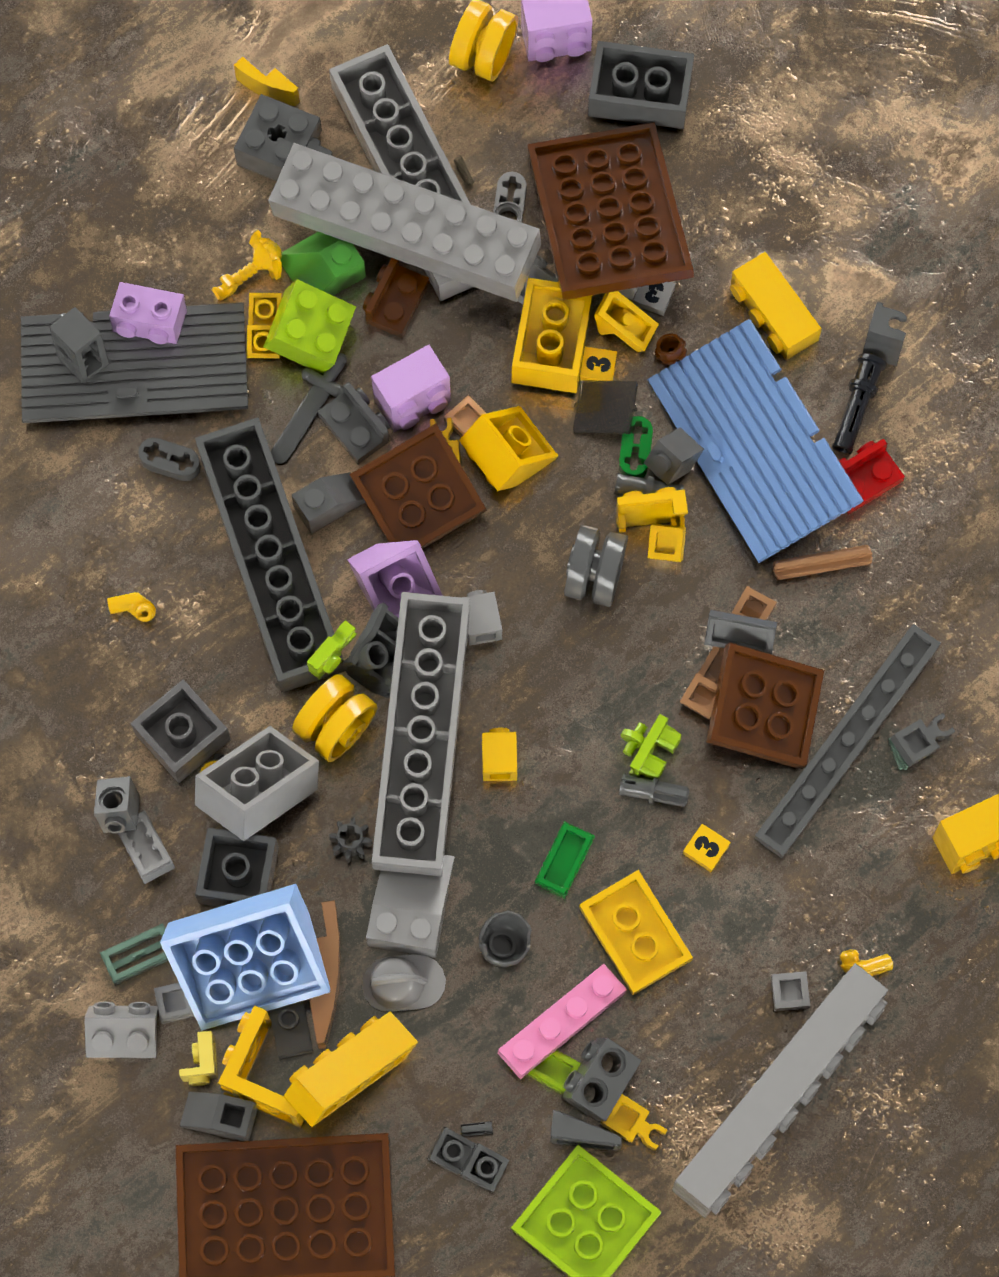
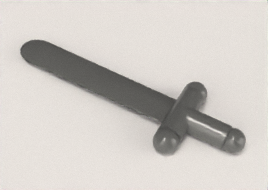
(322, 387)

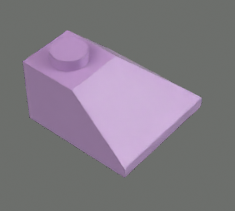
(392, 569)

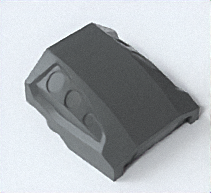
(374, 652)

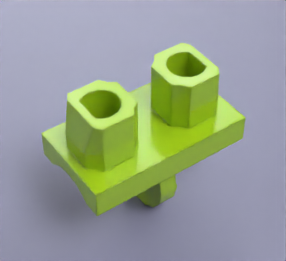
(659, 735)

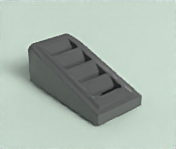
(573, 1132)

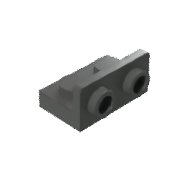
(355, 423)

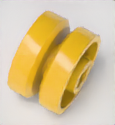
(483, 40)
(334, 717)

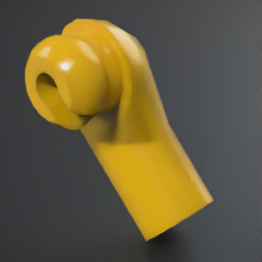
(133, 603)
(872, 966)

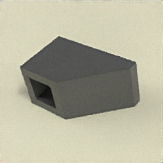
(219, 1115)

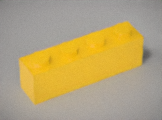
(349, 1068)

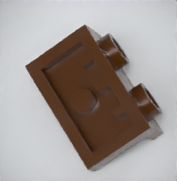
(395, 298)

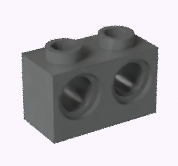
(607, 1085)

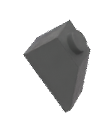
(326, 500)

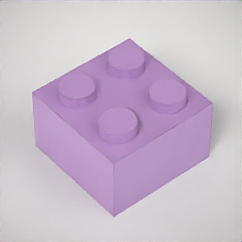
(555, 28)
(411, 389)

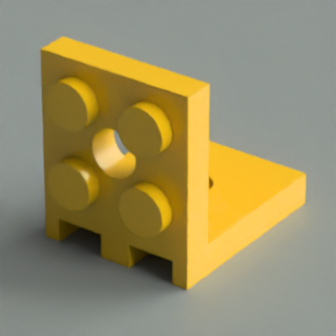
(239, 1063)

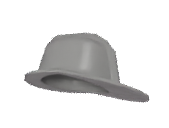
(403, 983)

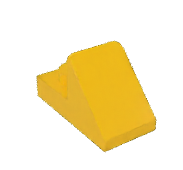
(626, 320)

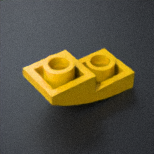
(261, 316)

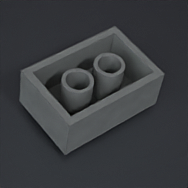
(640, 84)

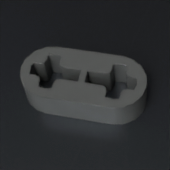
(168, 466)

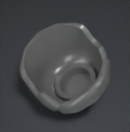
(505, 938)

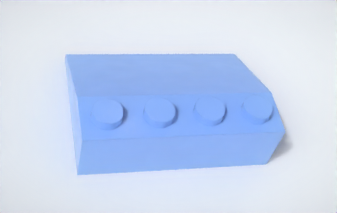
(246, 956)

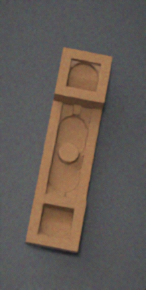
(703, 687)

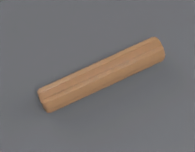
(822, 562)

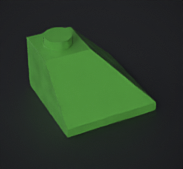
(324, 263)

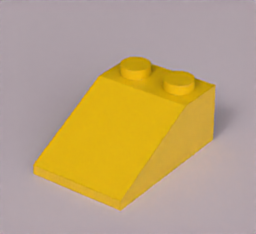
(550, 338)

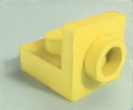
(204, 1053)

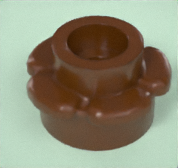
(668, 343)

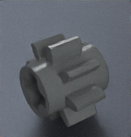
(357, 845)

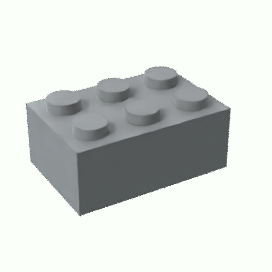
(256, 783)

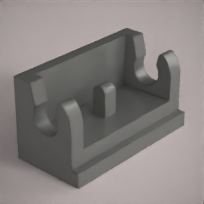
(883, 339)

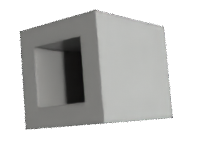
(484, 618)

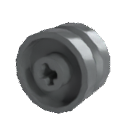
(595, 565)

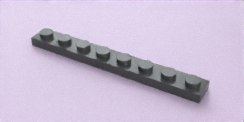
(847, 741)

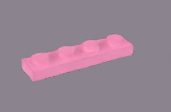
(562, 1021)

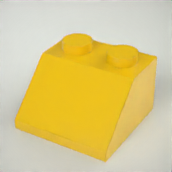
(507, 447)

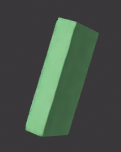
(564, 860)

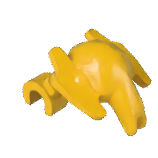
(266, 257)

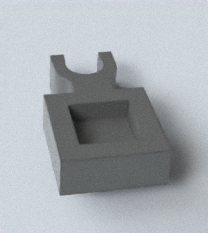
(920, 741)

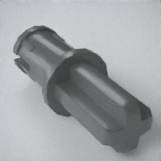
(654, 790)

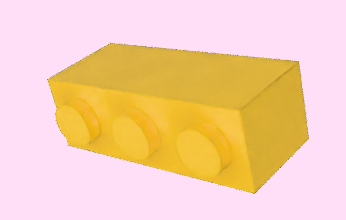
(774, 306)

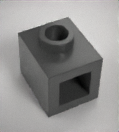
(673, 456)

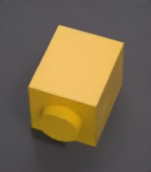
(499, 755)

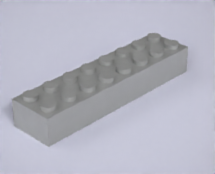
(395, 133)
(405, 222)
(421, 734)
(781, 1088)

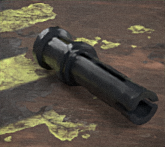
(862, 390)

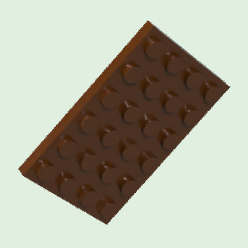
(609, 211)
(286, 1208)

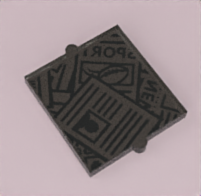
(605, 407)

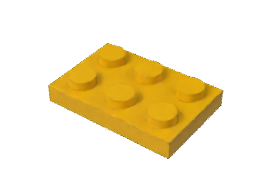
(635, 932)

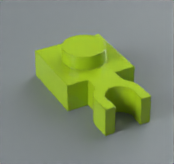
(328, 654)

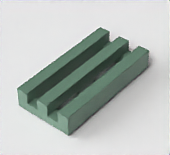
(131, 943)

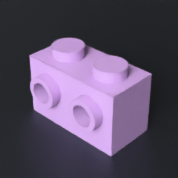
(148, 313)

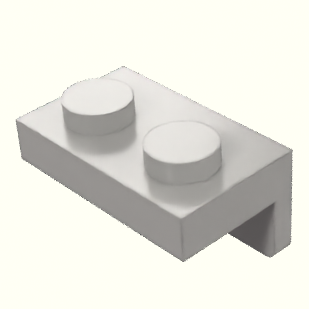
(121, 1030)

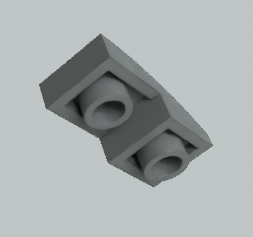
(468, 1159)

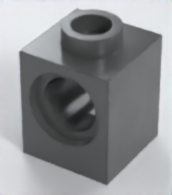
(116, 804)

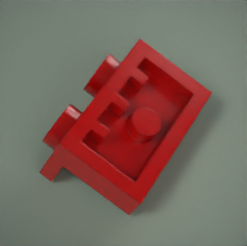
(872, 471)

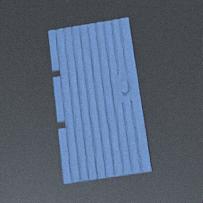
(755, 441)

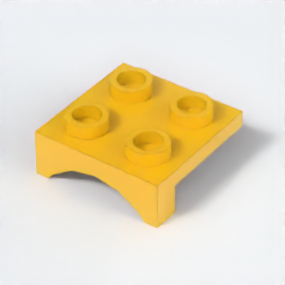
(651, 508)

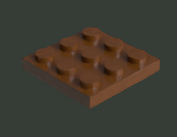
(418, 490)
(765, 706)

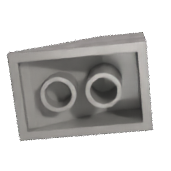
(409, 911)

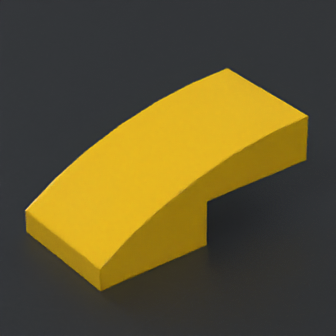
(273, 85)

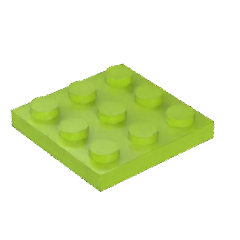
(586, 1218)

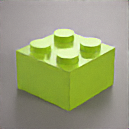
(309, 326)

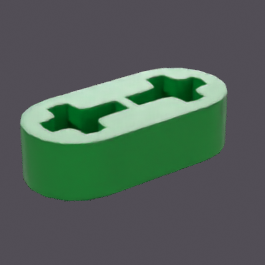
(643, 448)

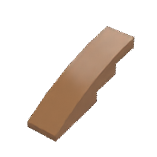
(324, 1006)

